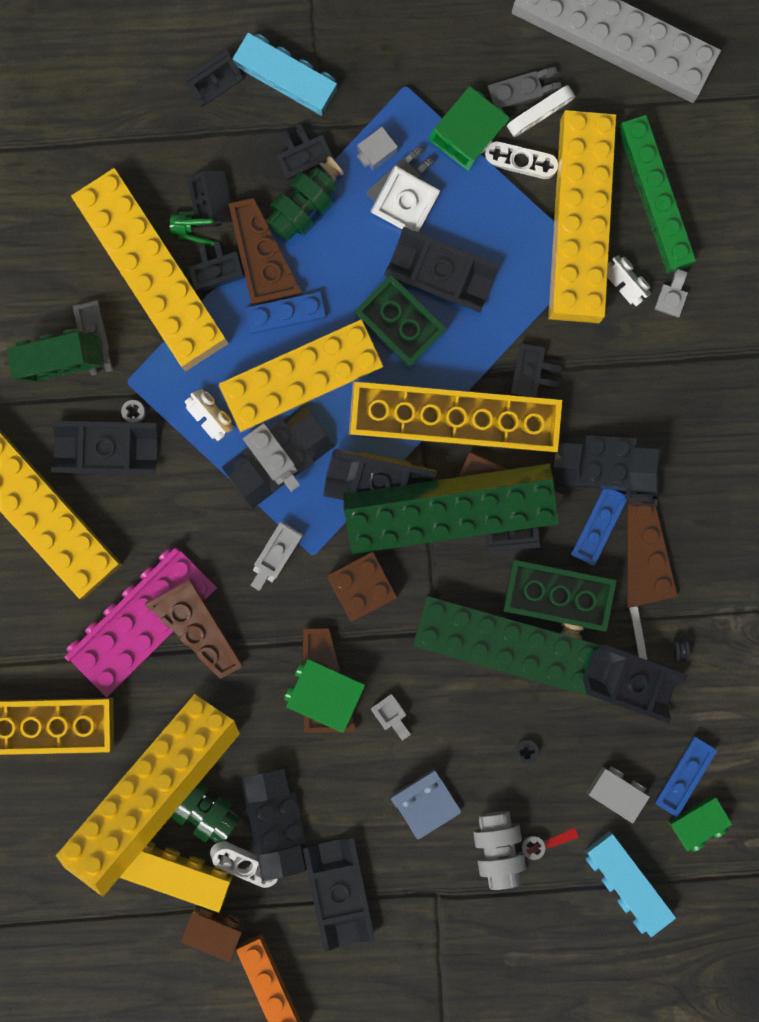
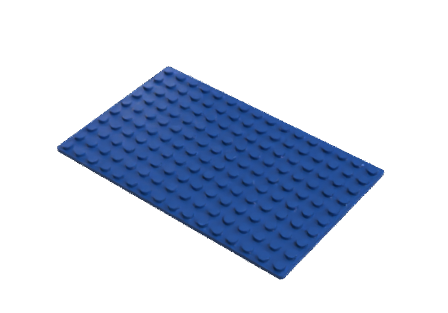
(347, 262)

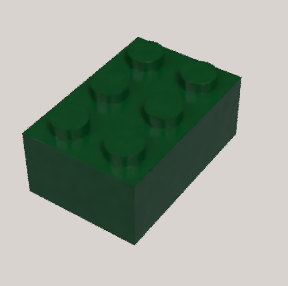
(400, 322)
(55, 356)

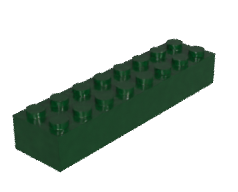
(450, 509)
(503, 645)

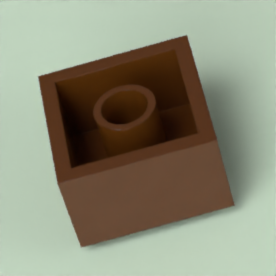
(361, 587)
(213, 932)

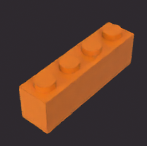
(266, 980)

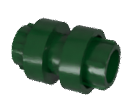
(309, 196)
(215, 820)

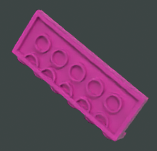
(130, 629)

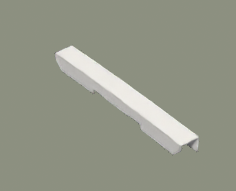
(638, 632)

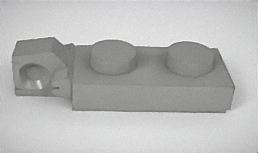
(272, 457)
(276, 554)

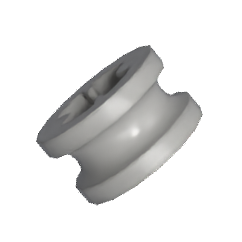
(141, 410)
(533, 839)

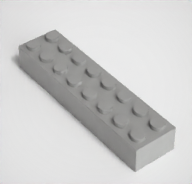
(627, 40)

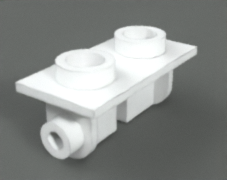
(634, 287)
(217, 422)

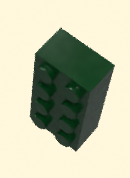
(559, 595)

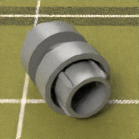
(501, 860)

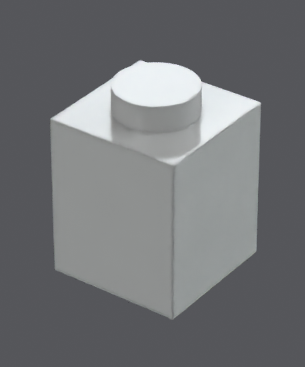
(376, 149)

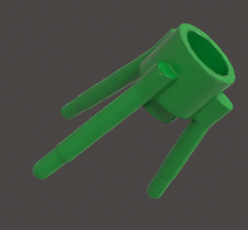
(183, 223)

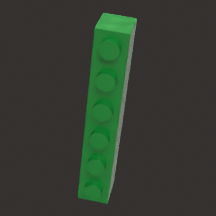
(656, 194)

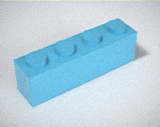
(285, 74)
(630, 884)

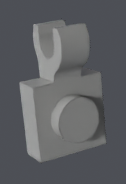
(672, 297)
(390, 714)

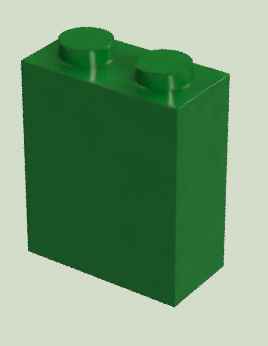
(469, 128)
(324, 695)

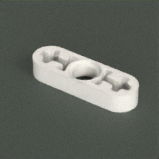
(541, 111)
(538, 170)
(238, 855)

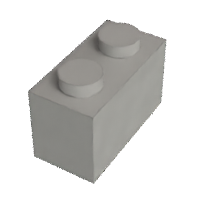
(618, 794)

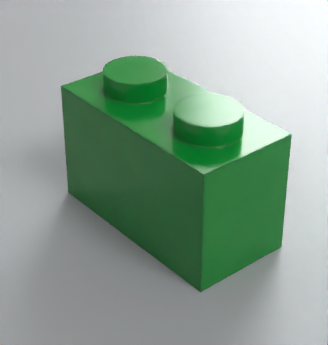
(700, 824)

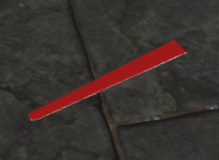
(554, 841)

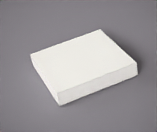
(405, 200)

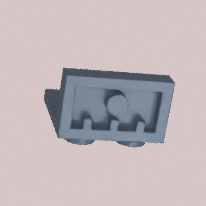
(425, 803)

